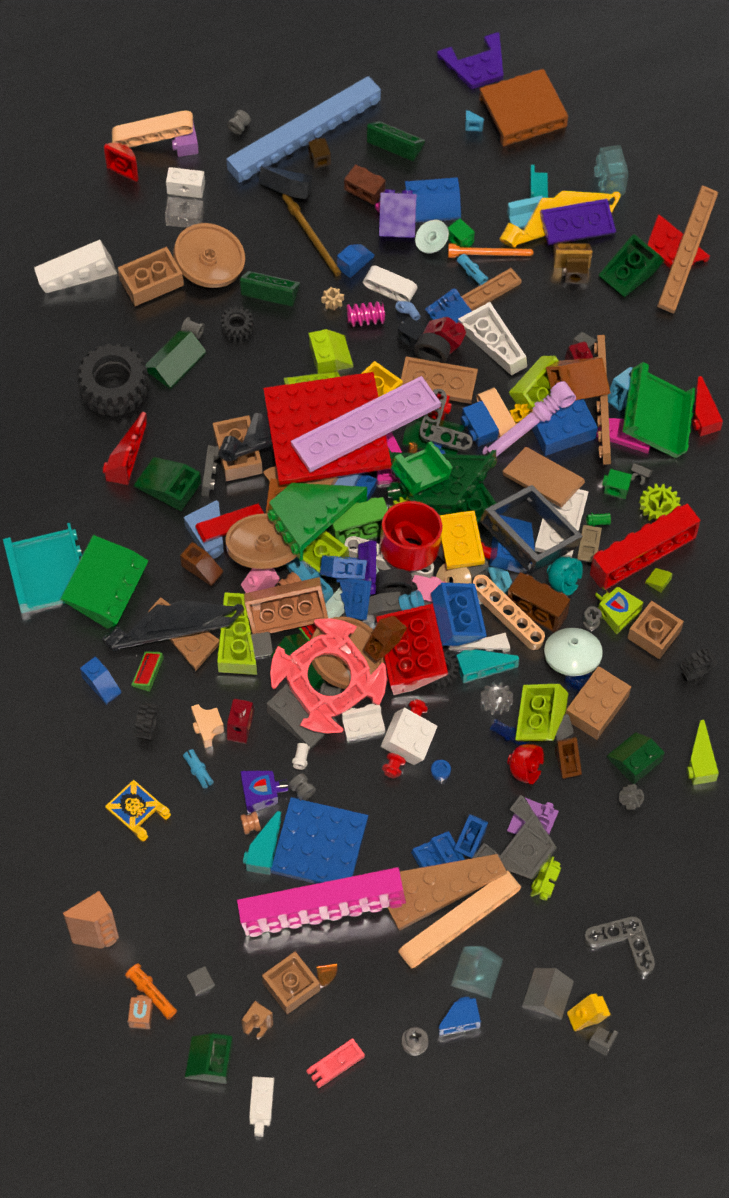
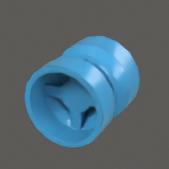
(412, 600)

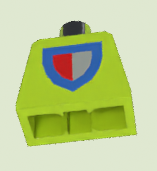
(618, 607)

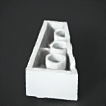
(76, 267)
(494, 338)

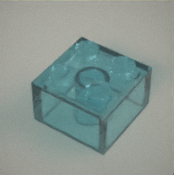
(611, 170)

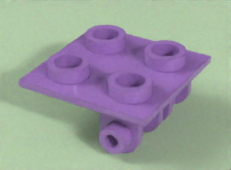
(545, 814)

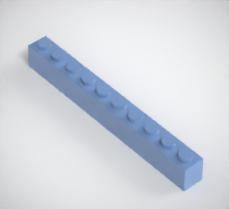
(303, 129)

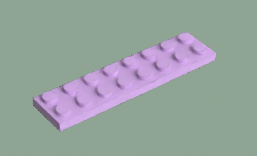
(365, 424)

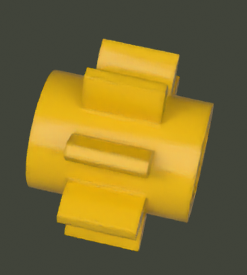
(520, 412)

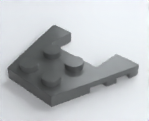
(528, 848)

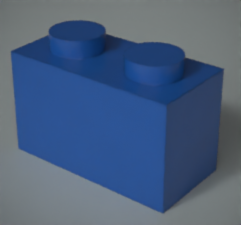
(479, 423)

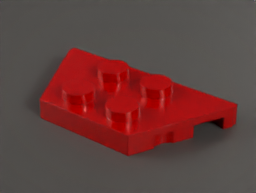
(666, 240)

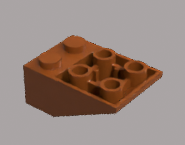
(584, 376)

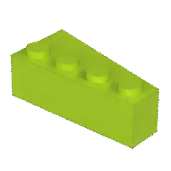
(235, 643)

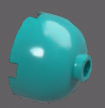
(564, 574)

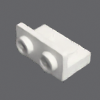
(363, 722)

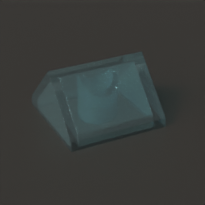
(477, 970)

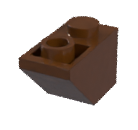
(200, 564)
(385, 637)

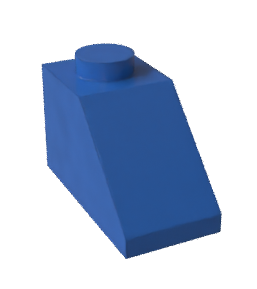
(353, 259)
(100, 680)
(471, 836)
(461, 1017)

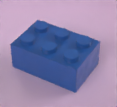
(566, 428)

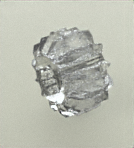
(503, 702)

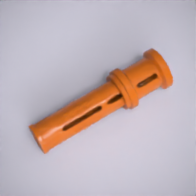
(145, 983)

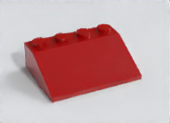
(419, 654)

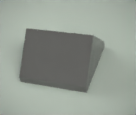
(548, 992)

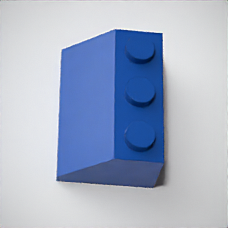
(436, 199)
(458, 613)

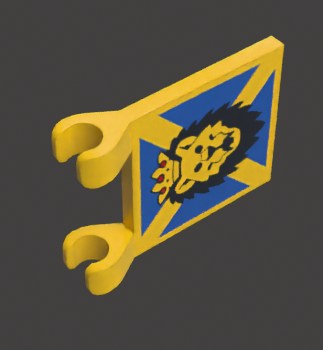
(134, 807)

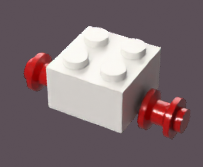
(407, 738)

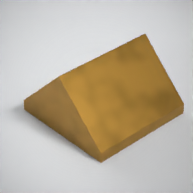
(571, 250)

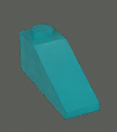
(480, 663)
(262, 849)

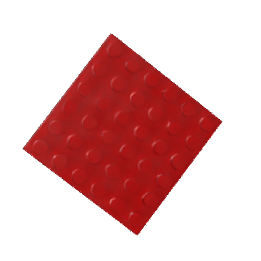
(310, 404)

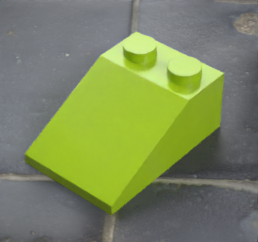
(541, 712)

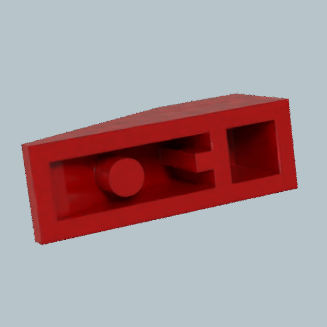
(706, 415)

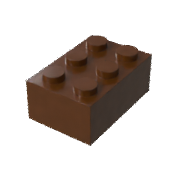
(539, 601)

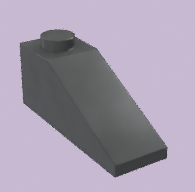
(381, 604)

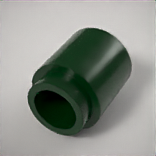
(395, 492)

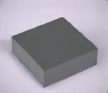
(200, 980)

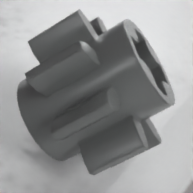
(631, 797)

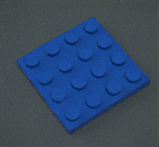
(318, 842)

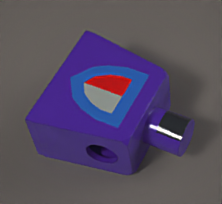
(261, 789)

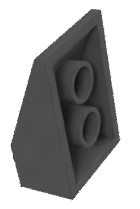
(290, 713)

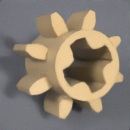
(332, 298)

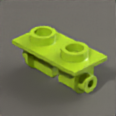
(541, 884)

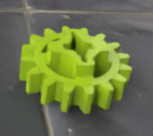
(650, 501)

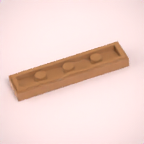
(491, 289)

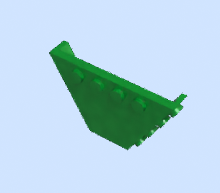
(307, 510)

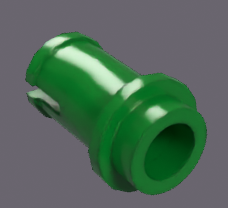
(598, 519)

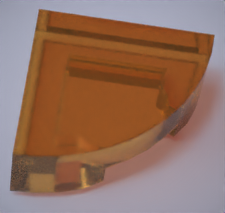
(326, 974)

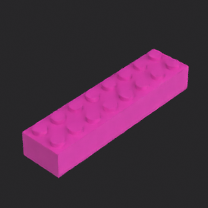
(321, 902)

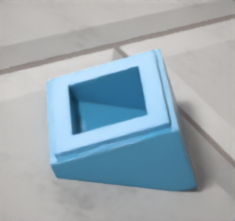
(473, 122)

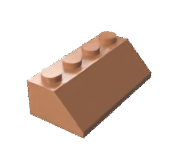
(286, 606)
(92, 923)

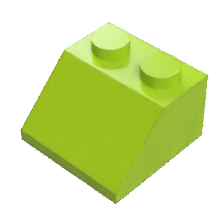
(329, 351)

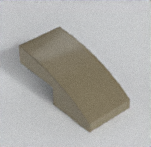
(589, 543)

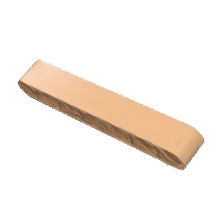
(459, 920)

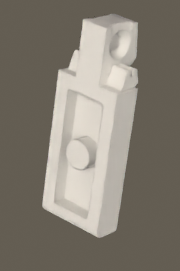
(261, 1103)

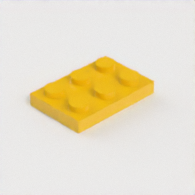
(461, 540)

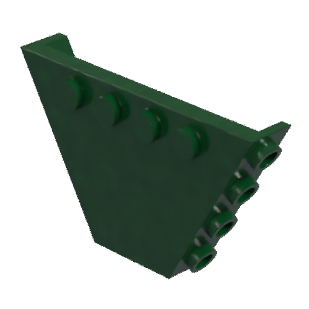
(463, 481)

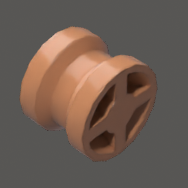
(250, 822)

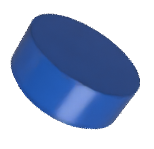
(440, 770)

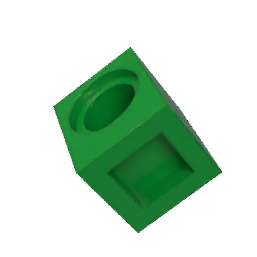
(461, 234)
(617, 483)

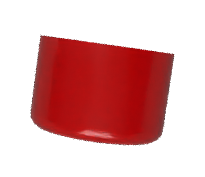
(412, 521)

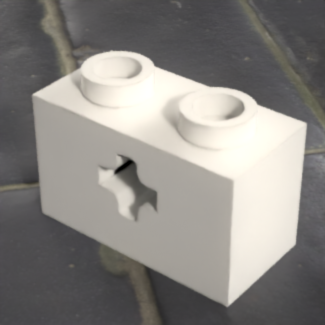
(185, 182)

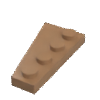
(193, 647)

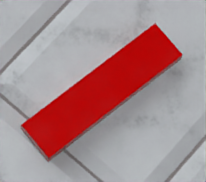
(220, 525)

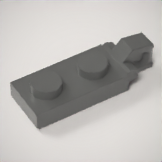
(210, 468)

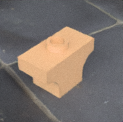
(207, 724)

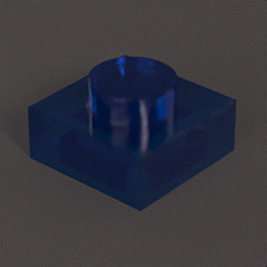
(577, 681)

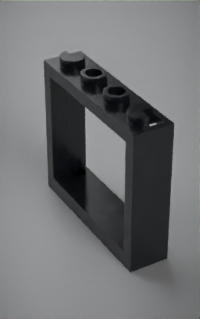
(515, 544)

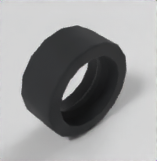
(439, 344)
(394, 581)

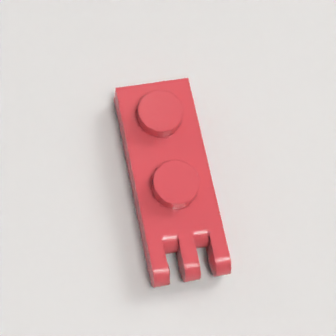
(336, 1062)

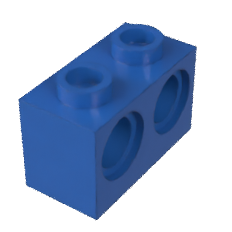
(343, 567)

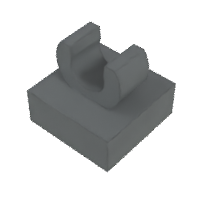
(641, 471)

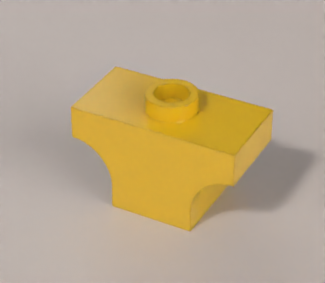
(588, 1012)

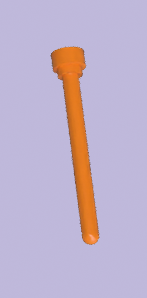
(454, 251)

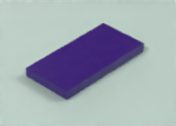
(577, 221)

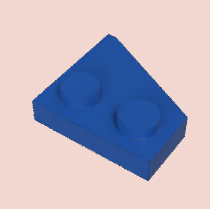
(355, 597)

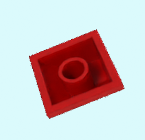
(121, 160)

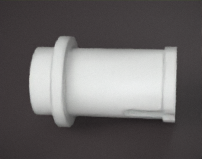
(299, 761)

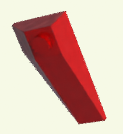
(123, 458)

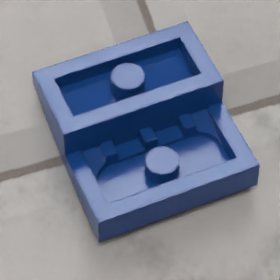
(437, 851)

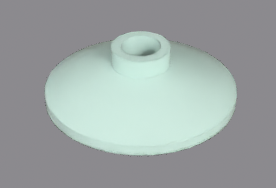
(429, 231)

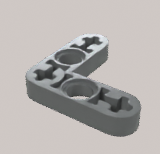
(438, 430)
(631, 937)

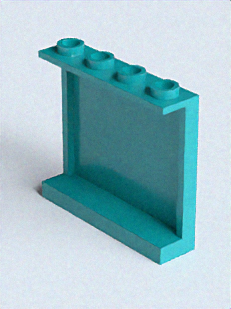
(42, 567)

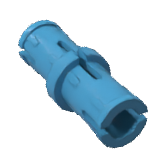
(472, 269)
(198, 768)

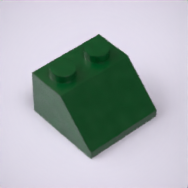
(636, 757)

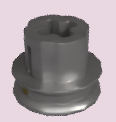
(411, 1046)

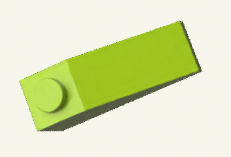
(702, 763)

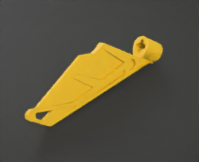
(534, 228)

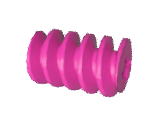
(365, 314)

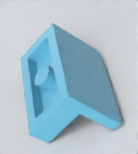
(521, 211)

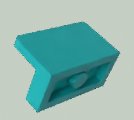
(538, 183)

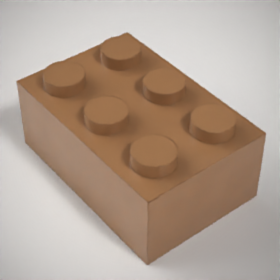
(150, 276)
(245, 465)
(598, 702)

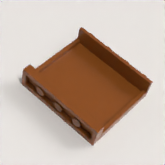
(524, 106)

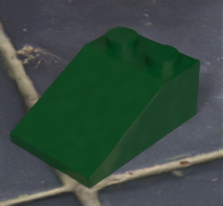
(631, 266)

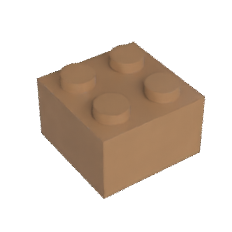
(655, 630)
(291, 982)

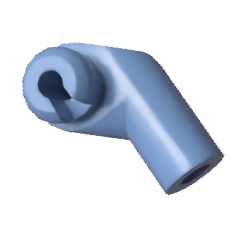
(408, 308)

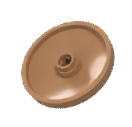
(209, 255)
(257, 543)
(333, 668)

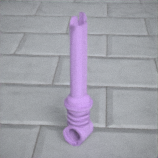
(560, 396)

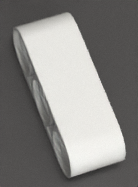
(389, 284)

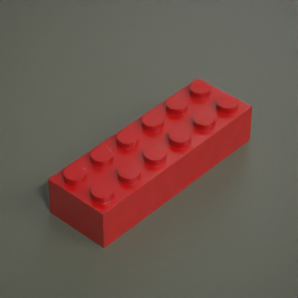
(644, 546)

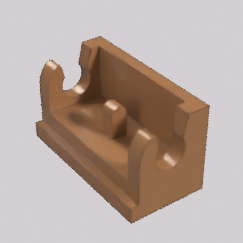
(257, 1017)

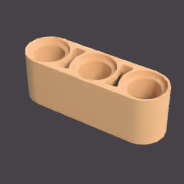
(497, 410)

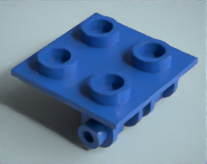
(450, 306)

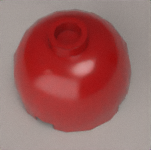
(525, 763)

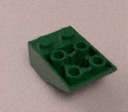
(169, 482)

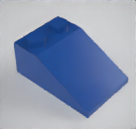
(499, 554)

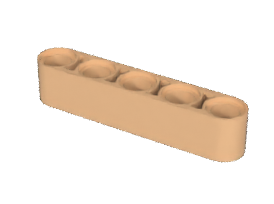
(153, 129)
(509, 621)

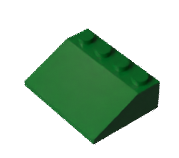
(104, 581)

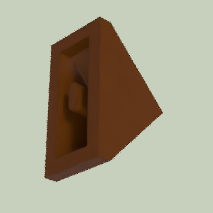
(568, 757)

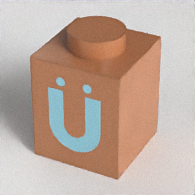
(140, 1012)

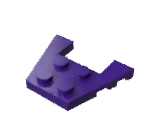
(479, 68)

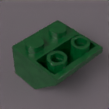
(209, 1058)

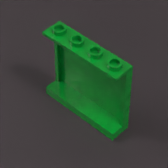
(658, 412)

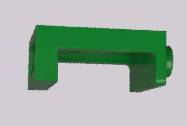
(422, 468)

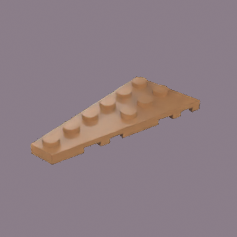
(442, 884)

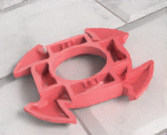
(319, 706)

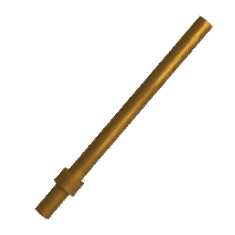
(295, 210)

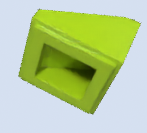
(659, 579)

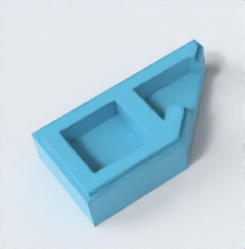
(500, 578)

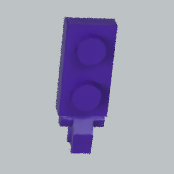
(368, 552)

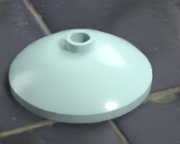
(573, 651)

